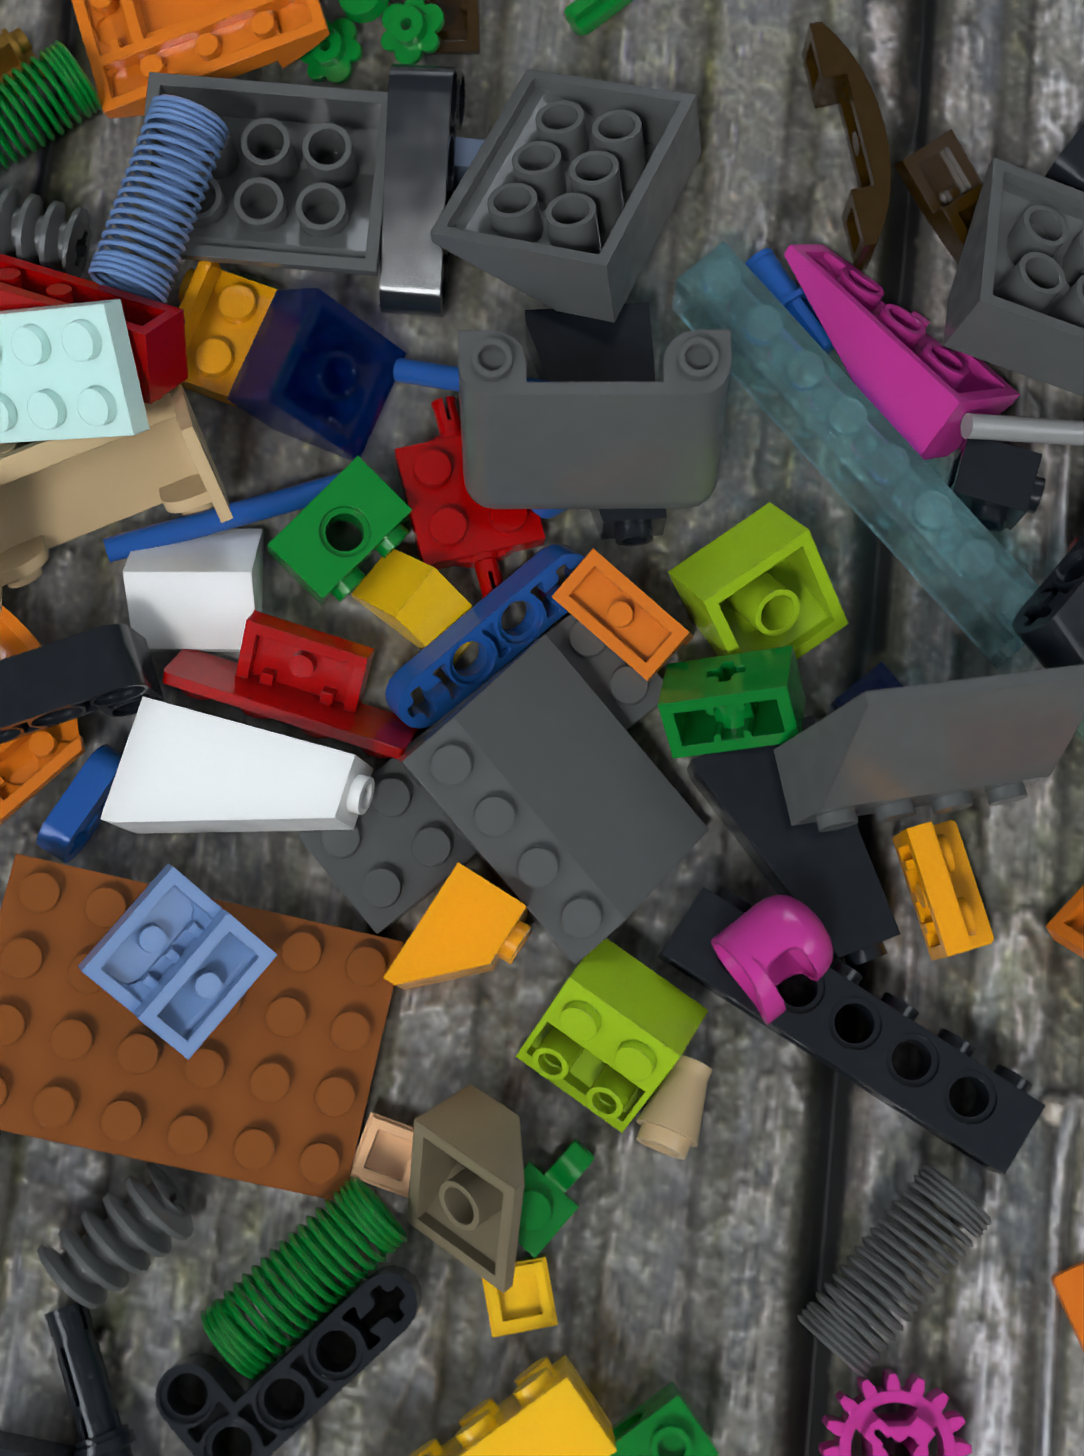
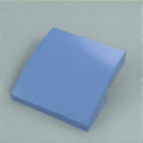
(177, 961)

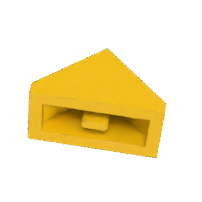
(412, 599)

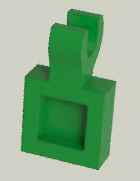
(545, 1198)

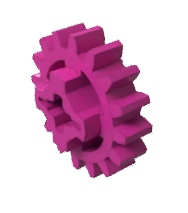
(910, 1425)

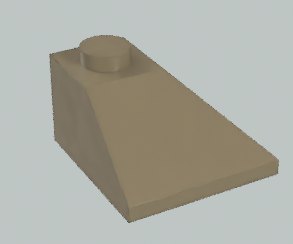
(469, 1182)

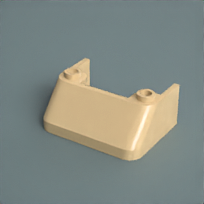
(80, 485)

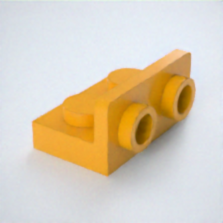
(220, 326)
(942, 889)

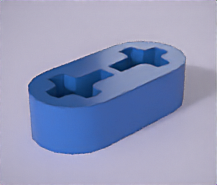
(80, 807)

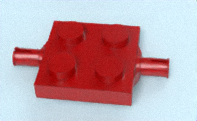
(446, 520)

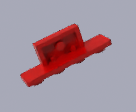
(298, 680)

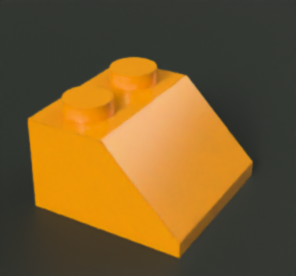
(461, 933)

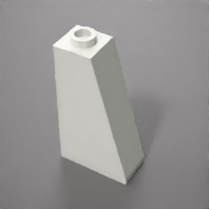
(224, 776)

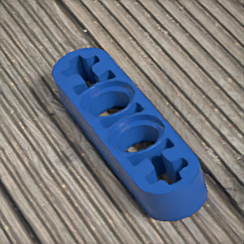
(483, 626)

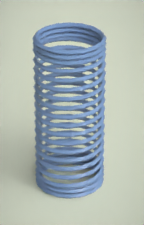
(135, 273)

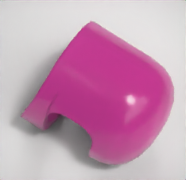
(771, 945)

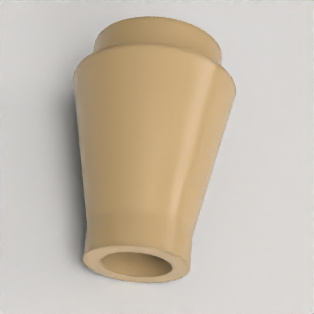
(675, 1110)

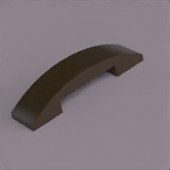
(838, 79)

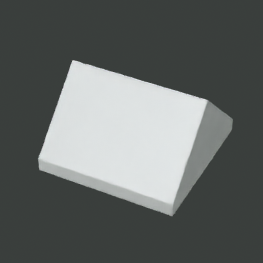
(196, 591)

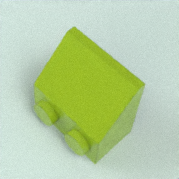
(760, 587)

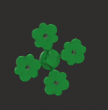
(405, 43)

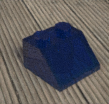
(316, 372)

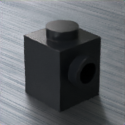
(996, 482)

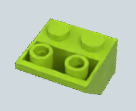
(612, 1034)

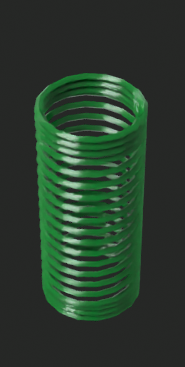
(73, 80)
(232, 1332)

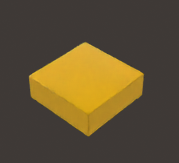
(526, 1304)

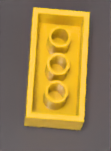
(543, 1417)

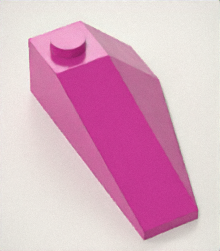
(893, 359)

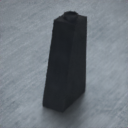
(596, 350)
(818, 868)

